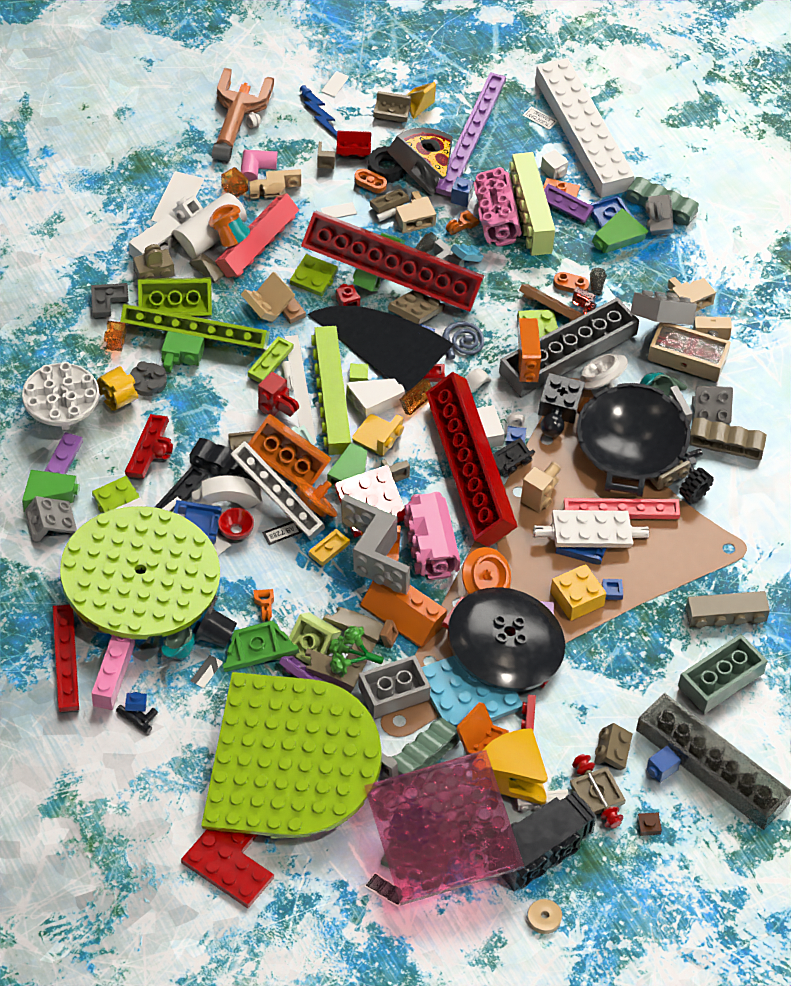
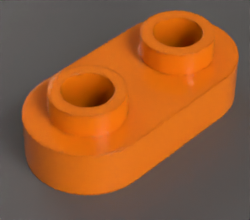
(370, 180)
(568, 282)

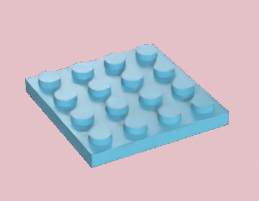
(457, 693)

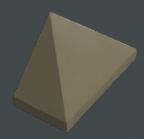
(207, 267)

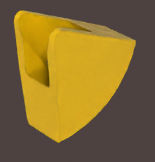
(518, 757)

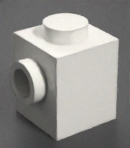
(554, 164)

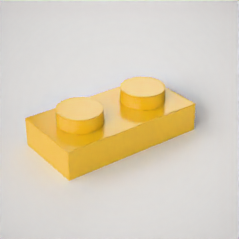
(329, 547)

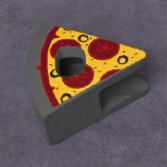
(423, 155)

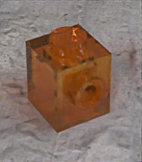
(234, 182)

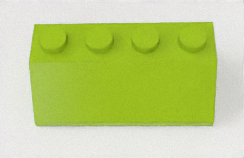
(176, 295)

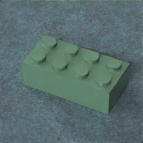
(722, 673)

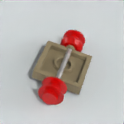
(598, 790)

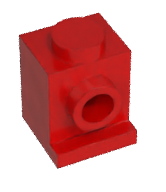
(347, 294)

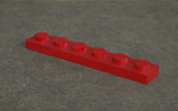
(65, 658)

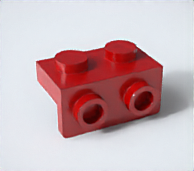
(353, 143)

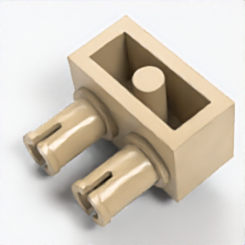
(539, 486)

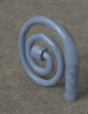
(467, 338)

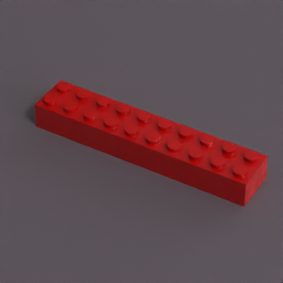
(392, 260)
(471, 460)

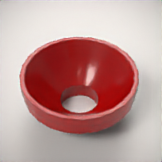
(236, 517)

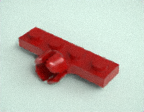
(150, 446)

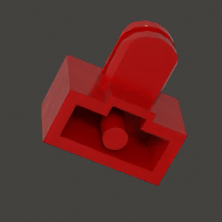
(274, 396)

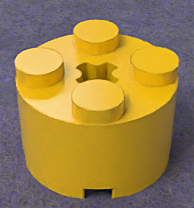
(117, 388)

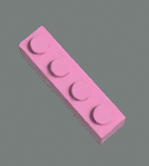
(112, 672)

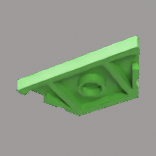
(258, 645)

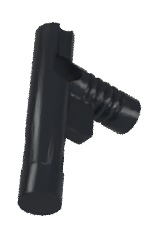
(691, 457)
(139, 717)

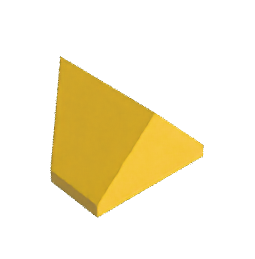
(421, 98)

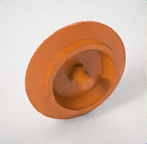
(315, 498)
(485, 569)

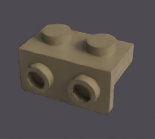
(392, 106)
(667, 479)
(613, 746)

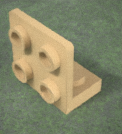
(269, 298)

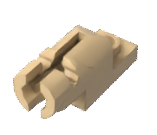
(274, 184)

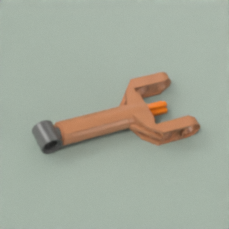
(238, 105)

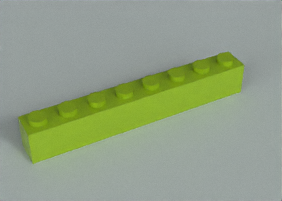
(195, 326)
(332, 389)

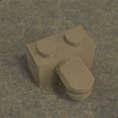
(154, 263)

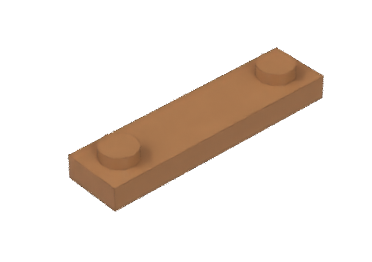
(532, 293)

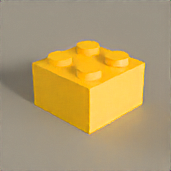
(578, 592)

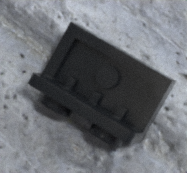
(512, 456)

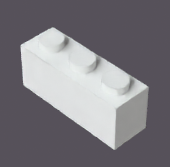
(157, 234)

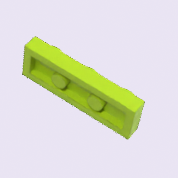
(270, 359)

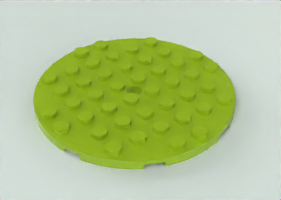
(107, 591)

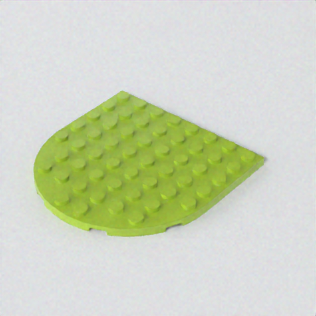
(290, 757)

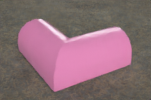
(255, 160)

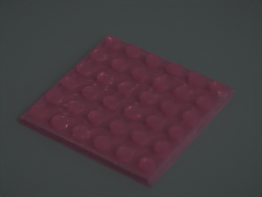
(443, 827)

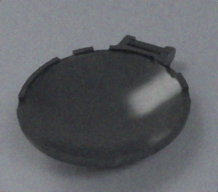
(633, 434)

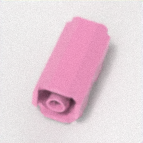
(497, 207)
(431, 536)

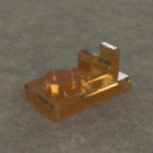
(415, 397)

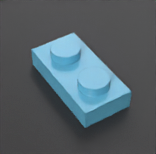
(467, 253)

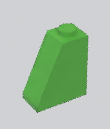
(619, 232)
(350, 464)
(51, 486)

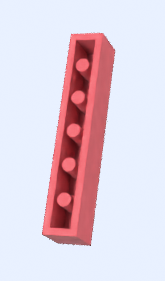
(262, 232)

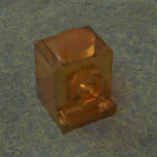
(115, 335)

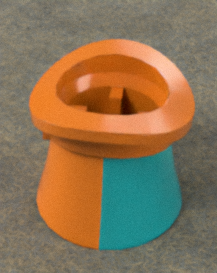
(229, 225)

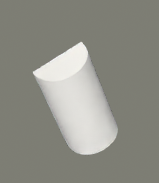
(196, 234)

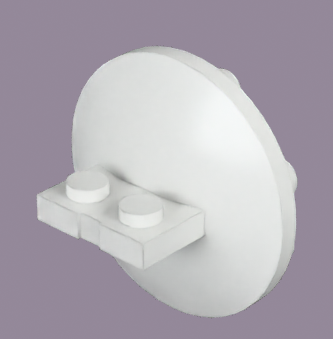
(60, 394)

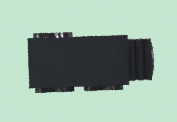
(550, 837)

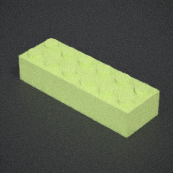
(532, 204)

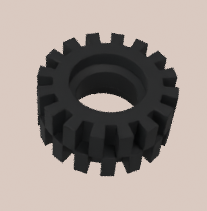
(696, 485)

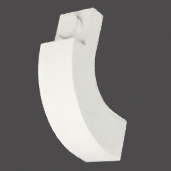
(228, 488)

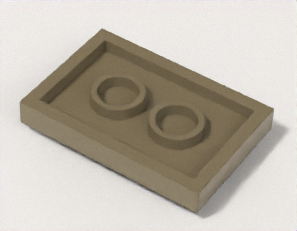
(416, 307)

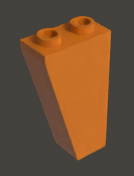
(529, 350)

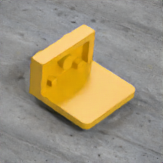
(378, 433)

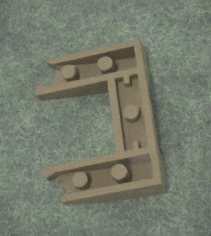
(321, 663)

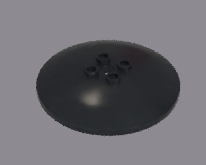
(504, 660)

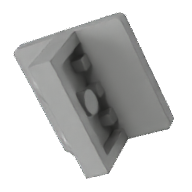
(713, 403)

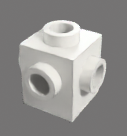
(187, 208)

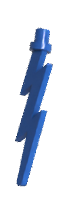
(314, 104)

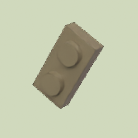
(389, 201)

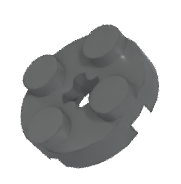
(153, 371)

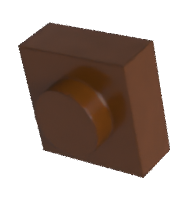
(649, 824)

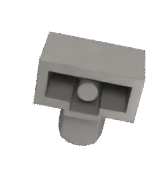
(660, 214)

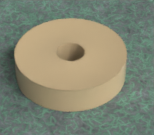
(544, 925)

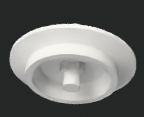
(603, 371)

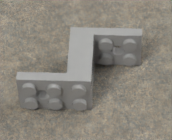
(378, 537)

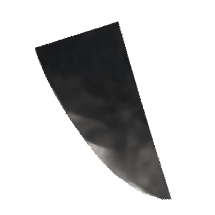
(386, 341)

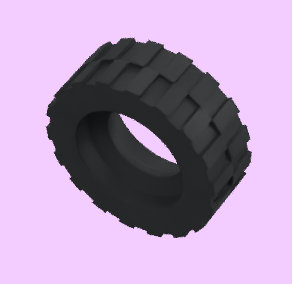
(381, 154)

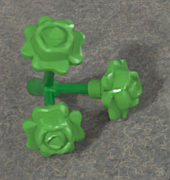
(337, 647)

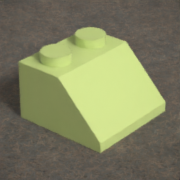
(312, 634)

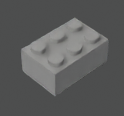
(663, 307)
(394, 686)

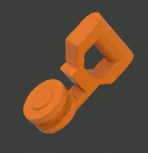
(454, 226)
(264, 603)

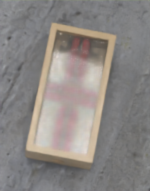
(689, 351)

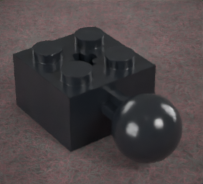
(559, 403)

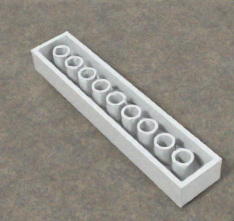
(584, 127)

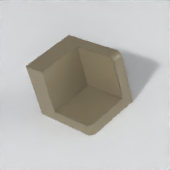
(325, 159)

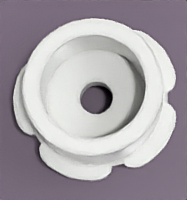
(253, 120)
(515, 420)

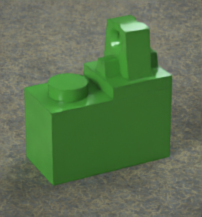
(180, 349)

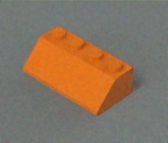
(288, 451)
(414, 614)

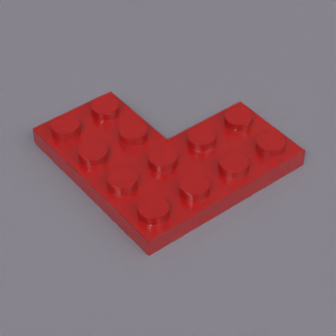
(221, 861)

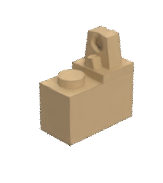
(416, 214)
(698, 290)

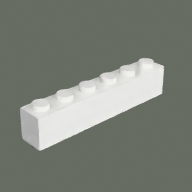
(278, 490)

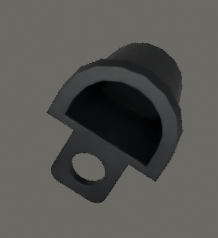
(215, 627)

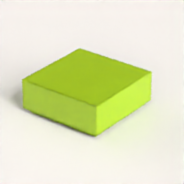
(358, 372)

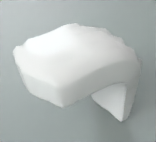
(477, 378)

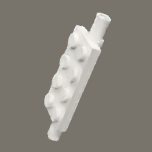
(591, 529)

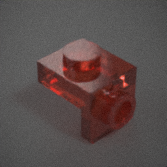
(584, 299)

